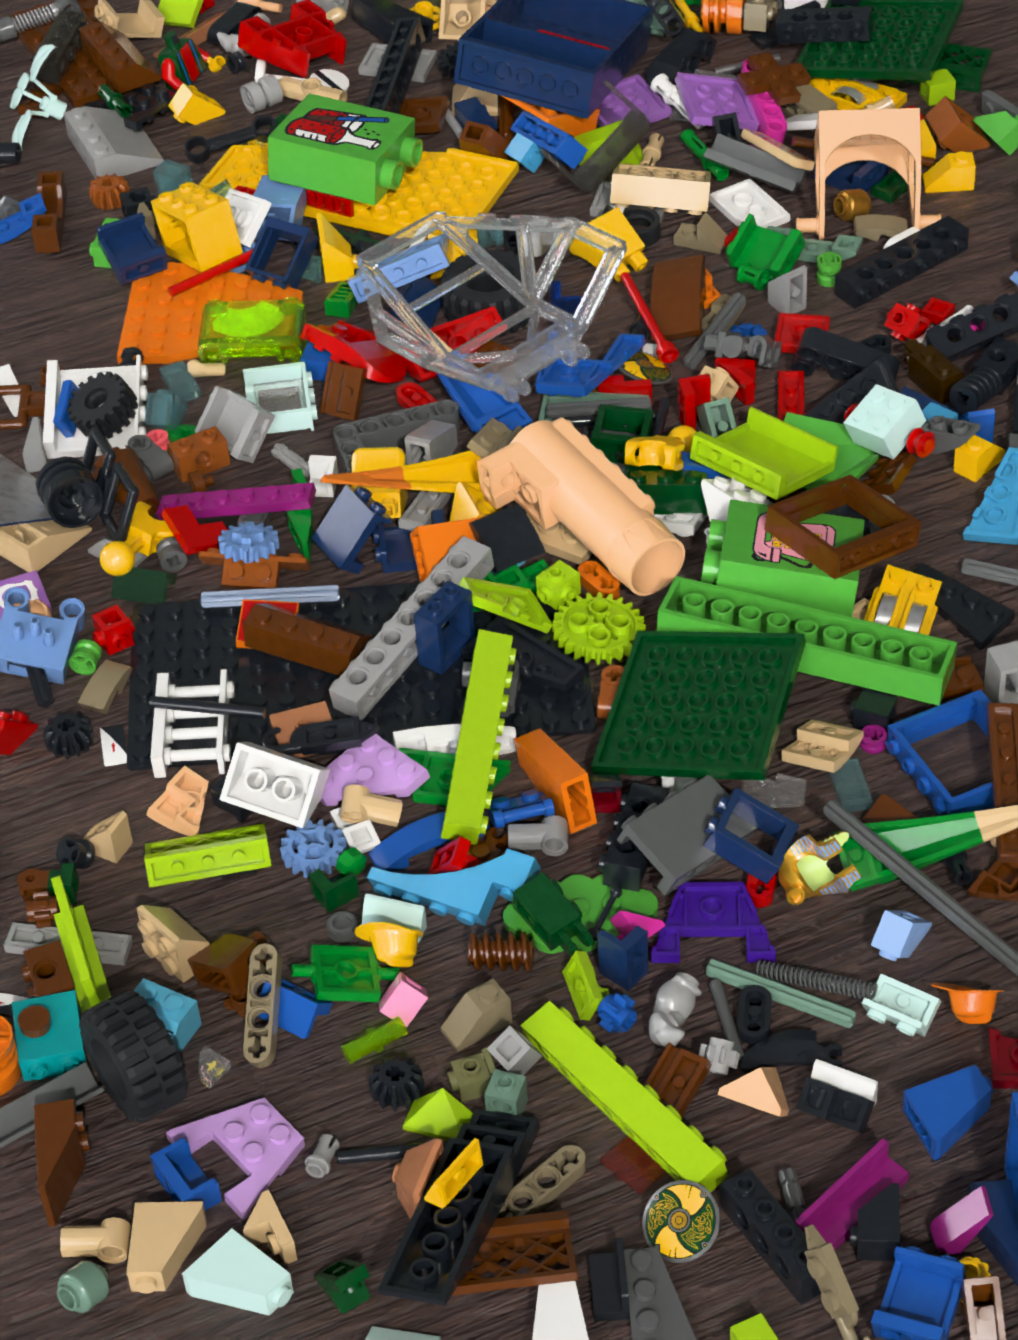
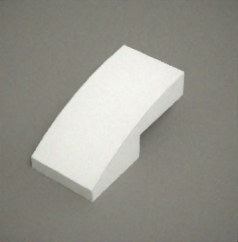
(357, 835)

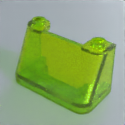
(252, 329)

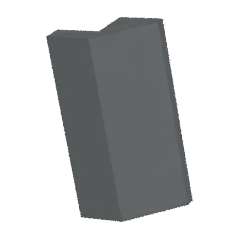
(755, 164)

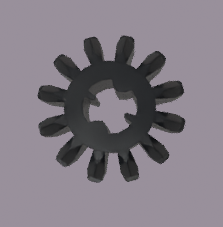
(68, 735)
(396, 1083)

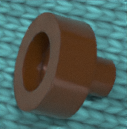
(198, 482)

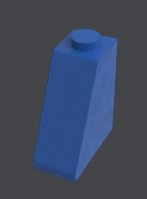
(947, 1108)

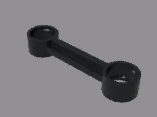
(229, 139)

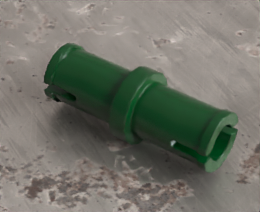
(114, 100)

